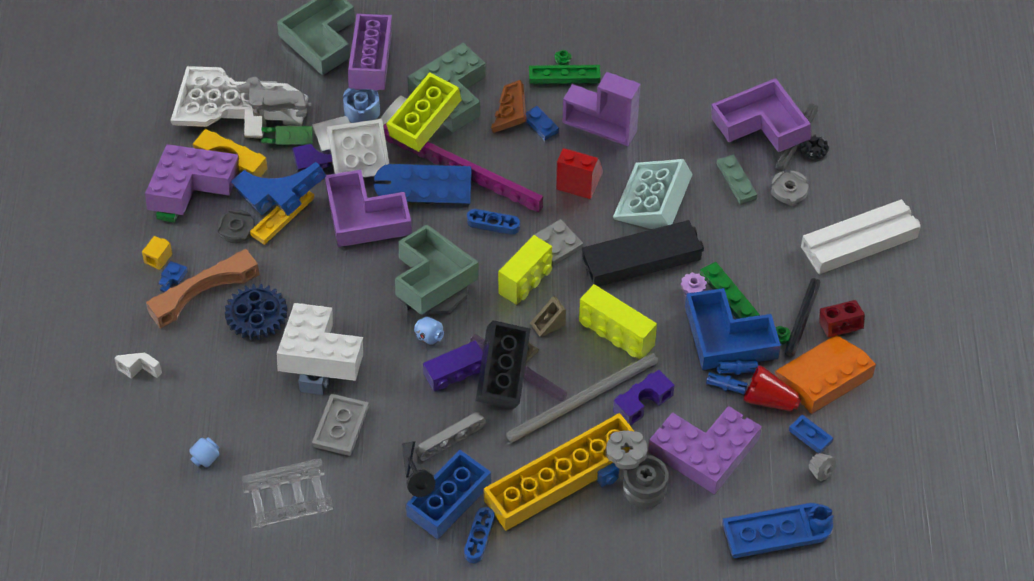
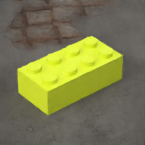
(424, 111)
(617, 322)

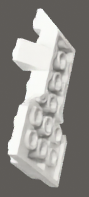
(212, 95)

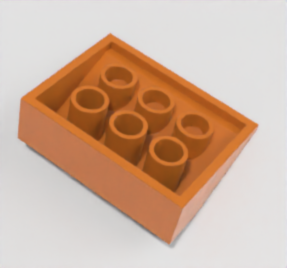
(827, 372)

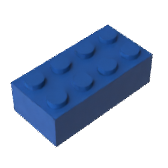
(456, 489)

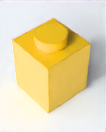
(157, 252)

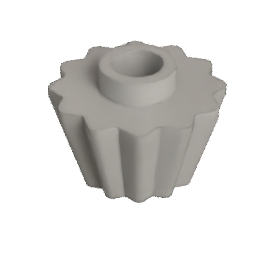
(822, 466)

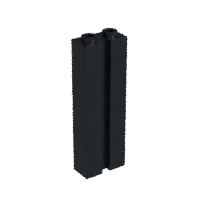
(642, 253)

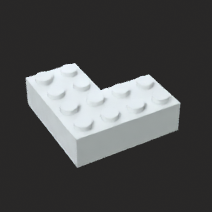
(313, 350)

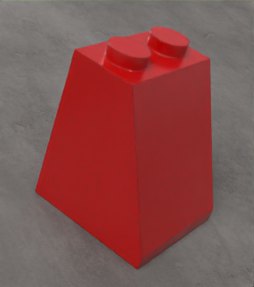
(578, 173)

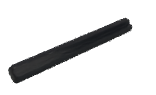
(802, 317)

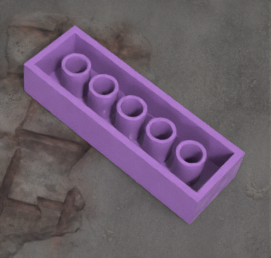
(370, 52)

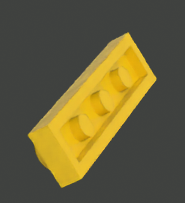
(276, 220)

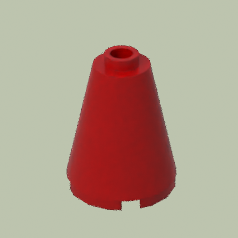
(771, 391)

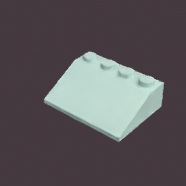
(653, 193)

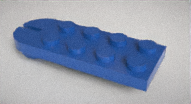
(426, 183)
(778, 529)

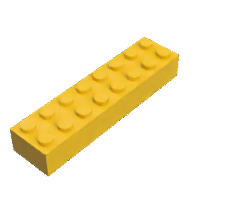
(553, 475)

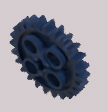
(268, 310)

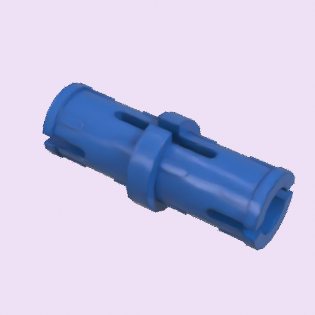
(737, 366)
(726, 383)

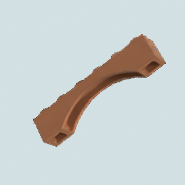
(236, 269)

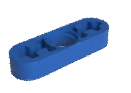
(505, 228)
(481, 543)

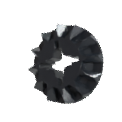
(816, 152)

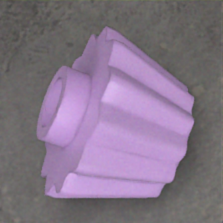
(693, 283)

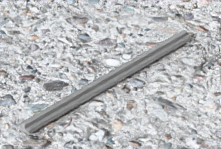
(582, 397)

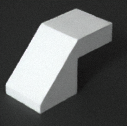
(132, 363)

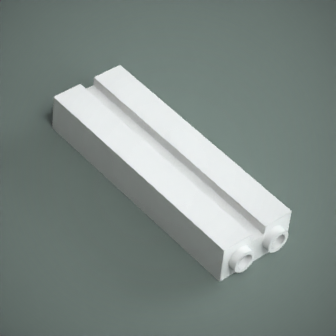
(860, 236)

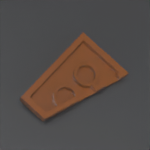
(512, 107)

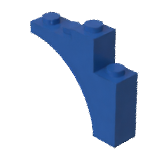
(284, 192)

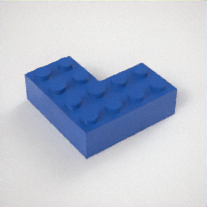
(724, 338)

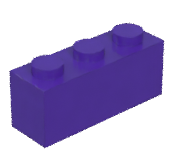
(453, 366)

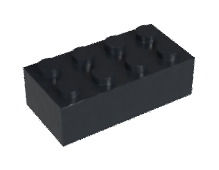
(503, 364)

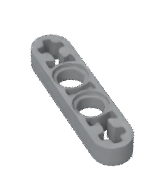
(450, 436)

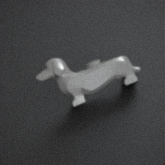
(273, 99)

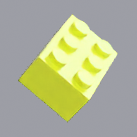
(525, 270)

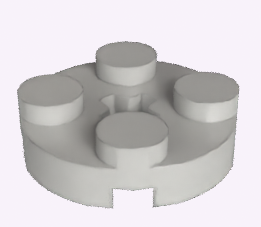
(786, 195)
(626, 439)

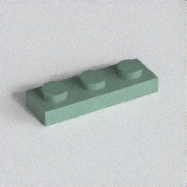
(736, 179)

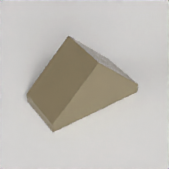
(549, 318)

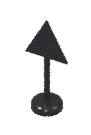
(421, 481)

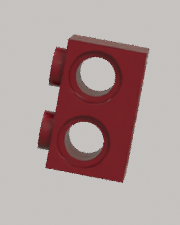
(841, 318)

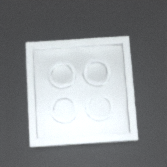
(358, 147)

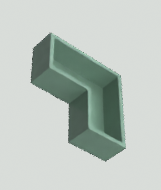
(314, 33)
(461, 69)
(436, 269)

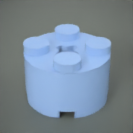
(361, 105)

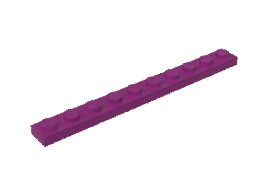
(478, 174)

